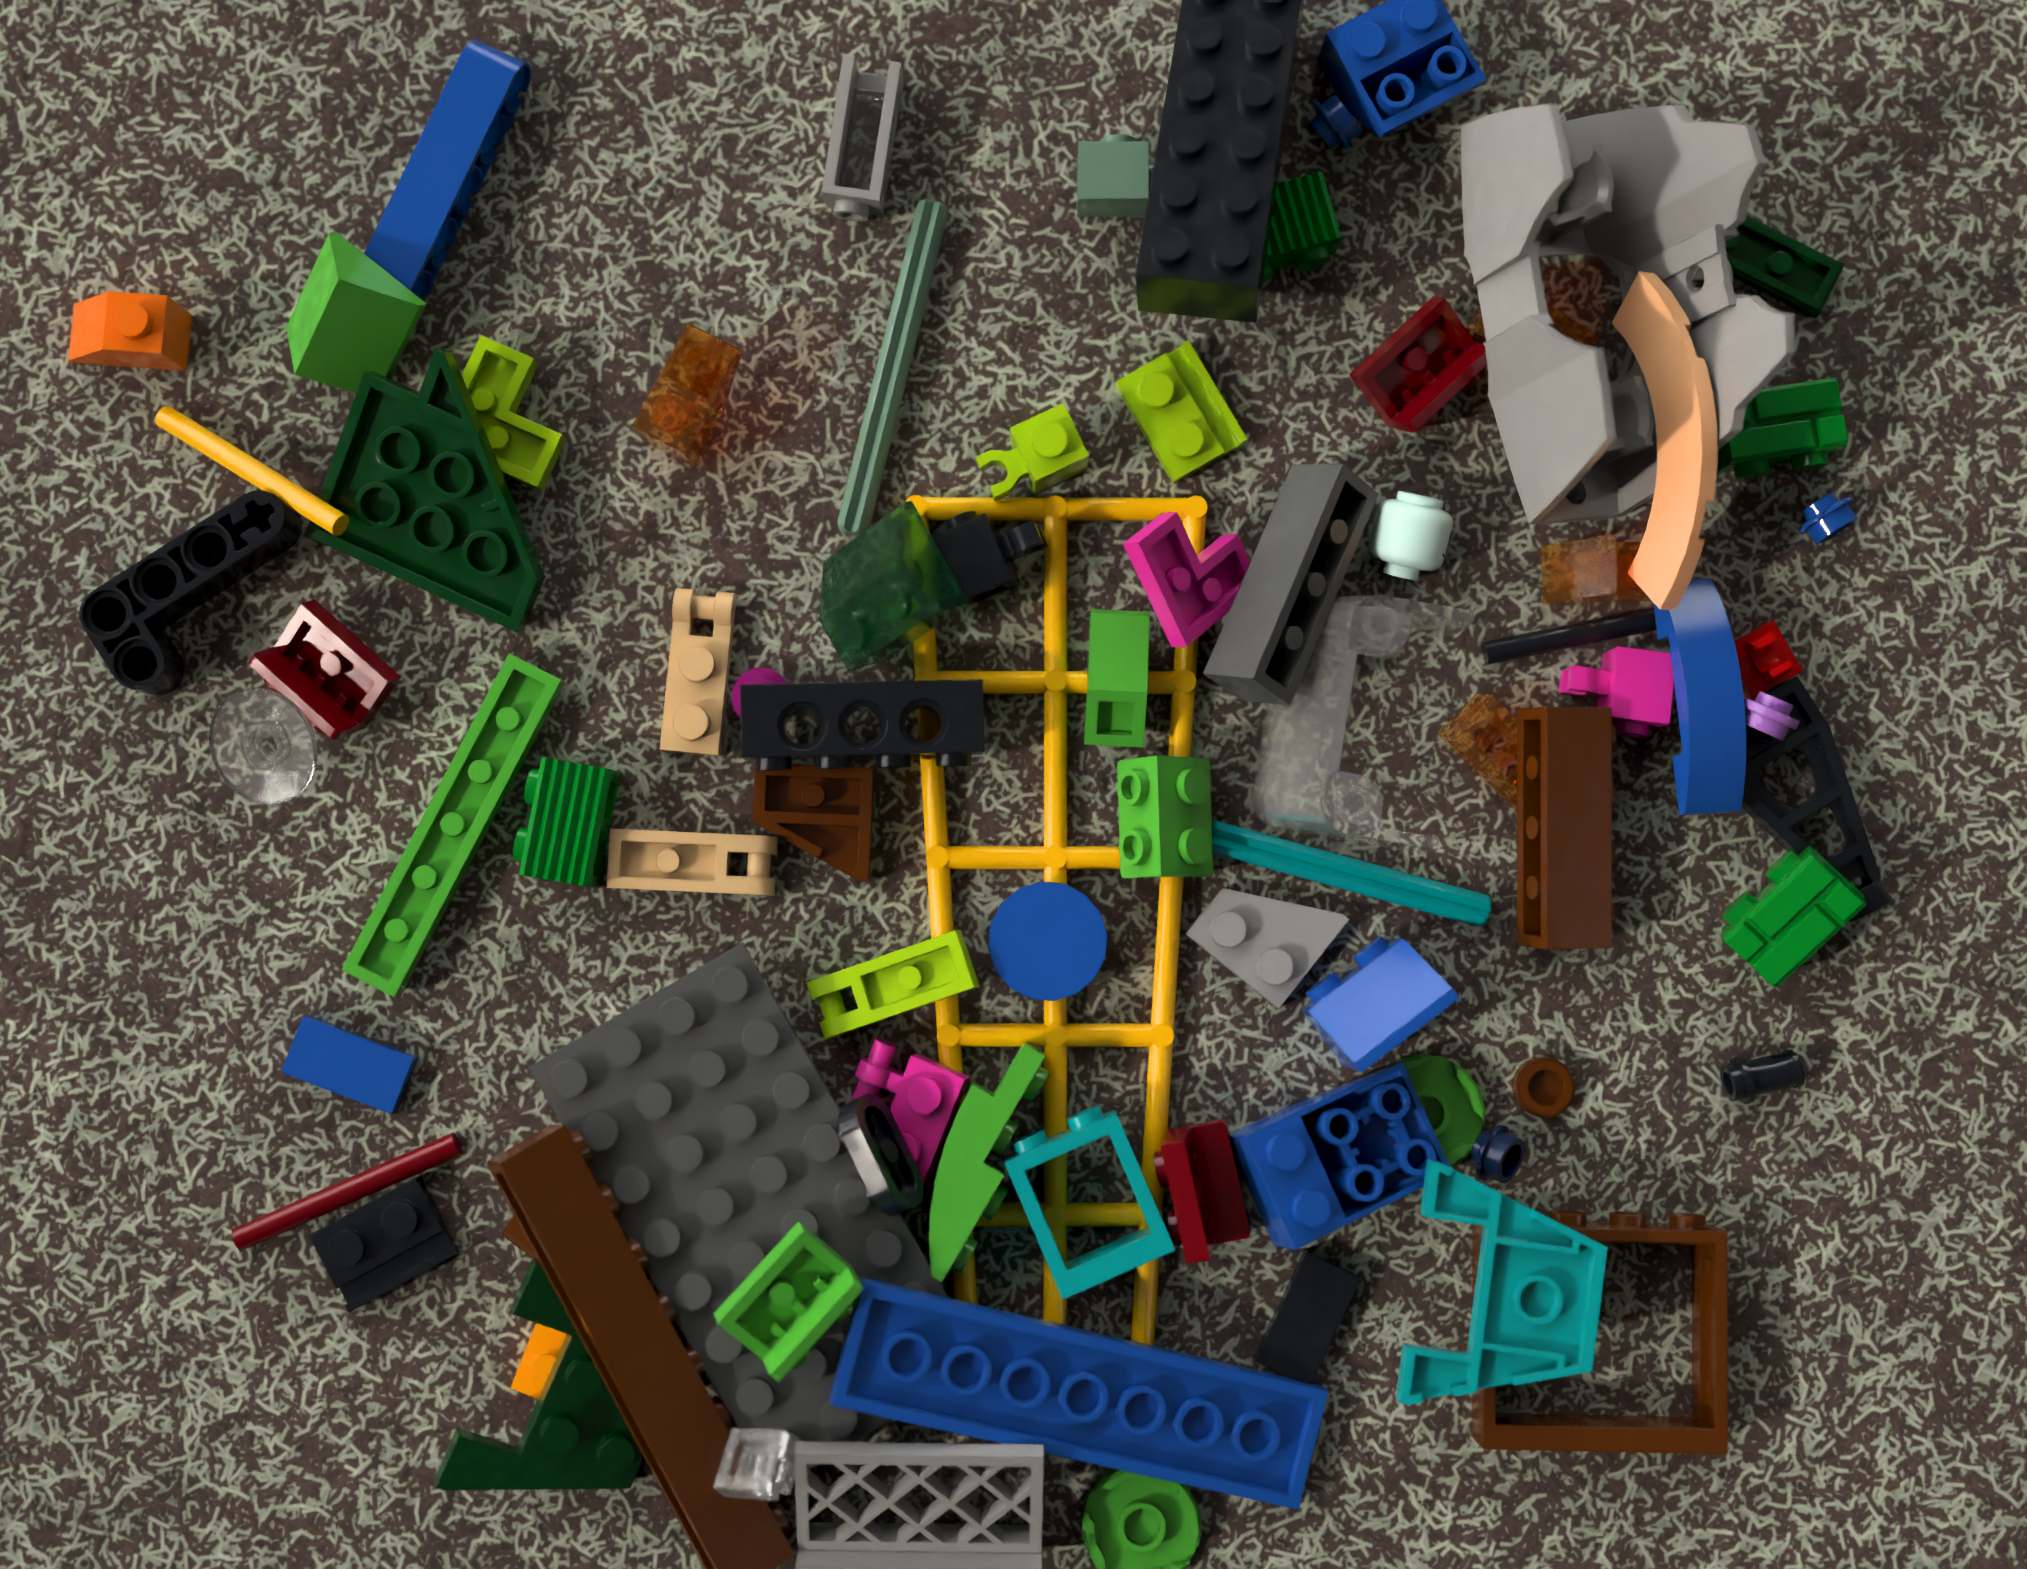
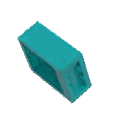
(1112, 1257)

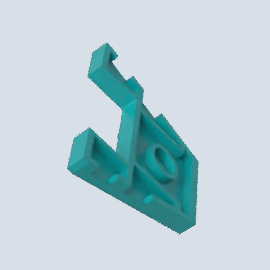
(1530, 1302)

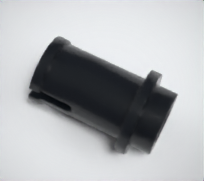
(1747, 1079)

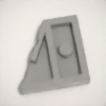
(1265, 939)

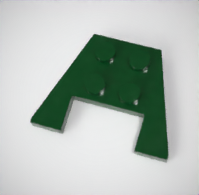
(573, 1432)

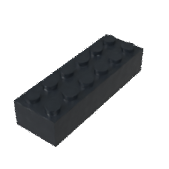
(1218, 158)

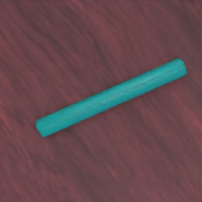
(1350, 874)

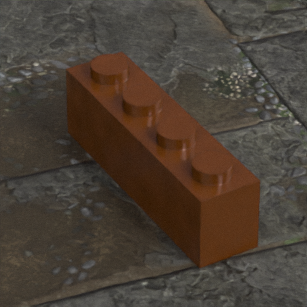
(1565, 827)

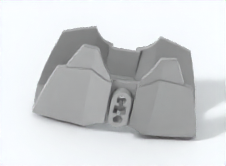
(1643, 197)

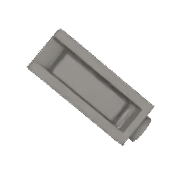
(862, 140)

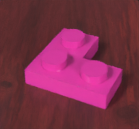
(1184, 587)

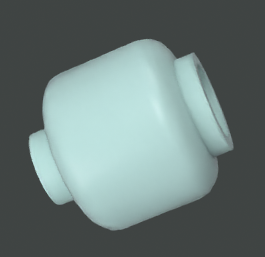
(1410, 534)

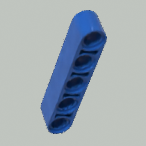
(448, 165)

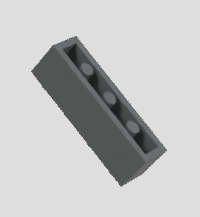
(1291, 583)

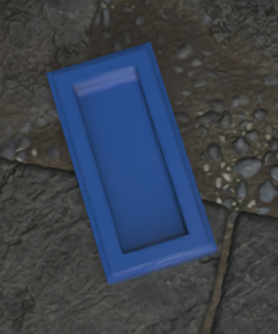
(349, 1064)

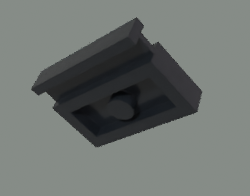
(384, 1243)

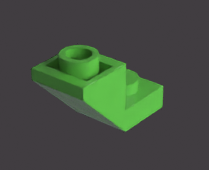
(1117, 678)

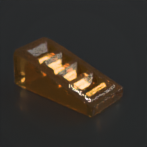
(1458, 737)

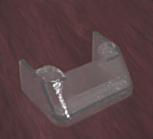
(1302, 743)

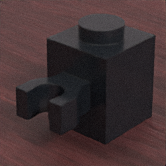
(983, 556)

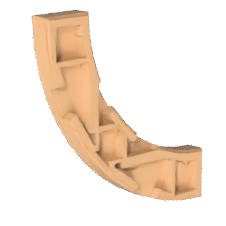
(1685, 434)

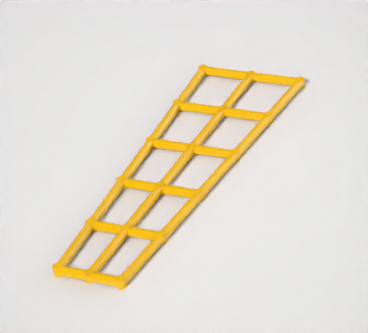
(1056, 859)

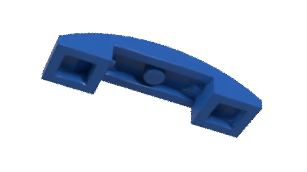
(1708, 702)

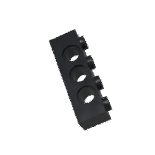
(769, 707)

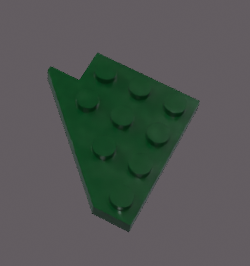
(431, 496)

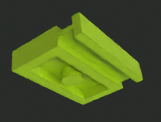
(1180, 412)

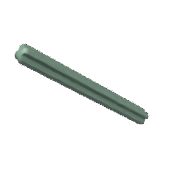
(892, 367)

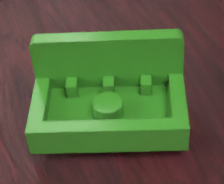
(1165, 817)
(790, 1301)

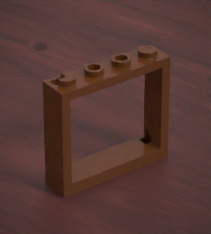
(1700, 1434)

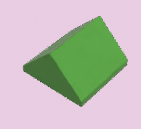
(350, 318)

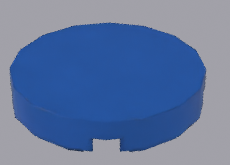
(1047, 941)

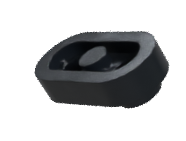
(880, 1155)

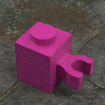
(1631, 682)

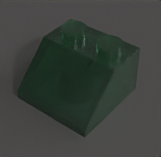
(886, 589)

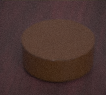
(1543, 1087)

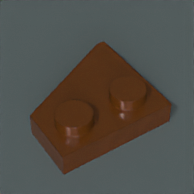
(820, 813)

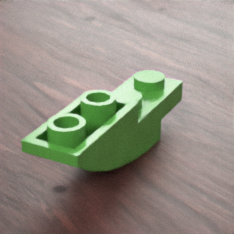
(967, 1180)

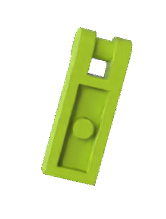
(895, 983)

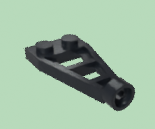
(1831, 790)

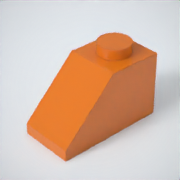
(130, 331)

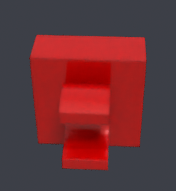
(1764, 659)

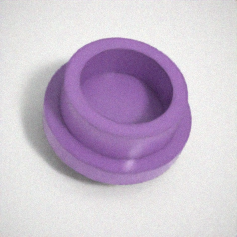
(1769, 715)

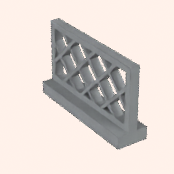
(919, 1541)

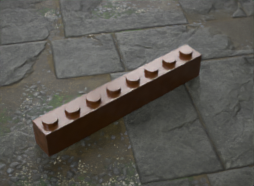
(636, 1346)

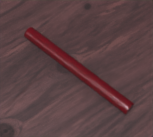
(346, 1191)

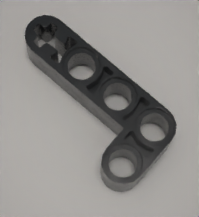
(196, 584)

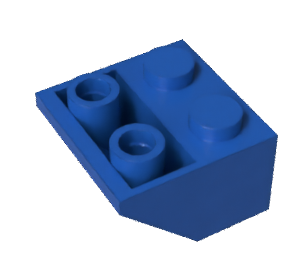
(1398, 63)

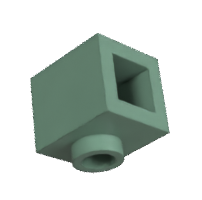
(1113, 177)

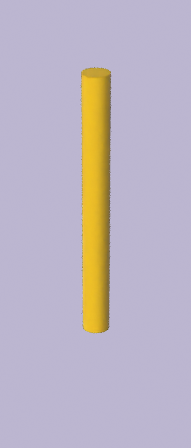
(252, 470)

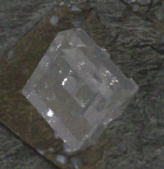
(756, 1465)

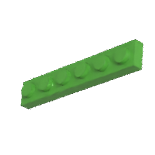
(453, 826)

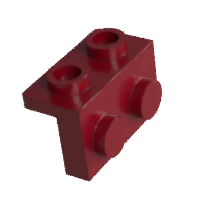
(1421, 367)
(326, 672)
(1204, 1188)

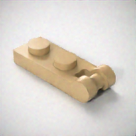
(697, 674)
(689, 862)

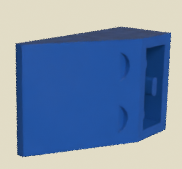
(1337, 1156)

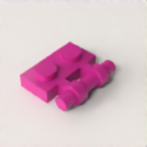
(923, 1102)

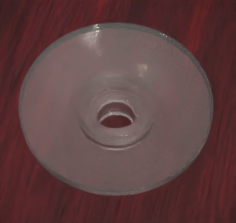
(244, 750)

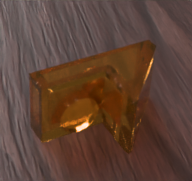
(1589, 572)

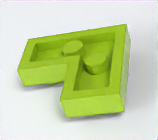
(496, 384)

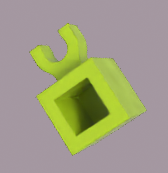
(1043, 451)

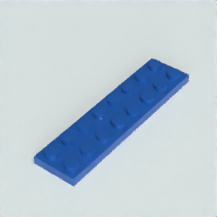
(1077, 1394)

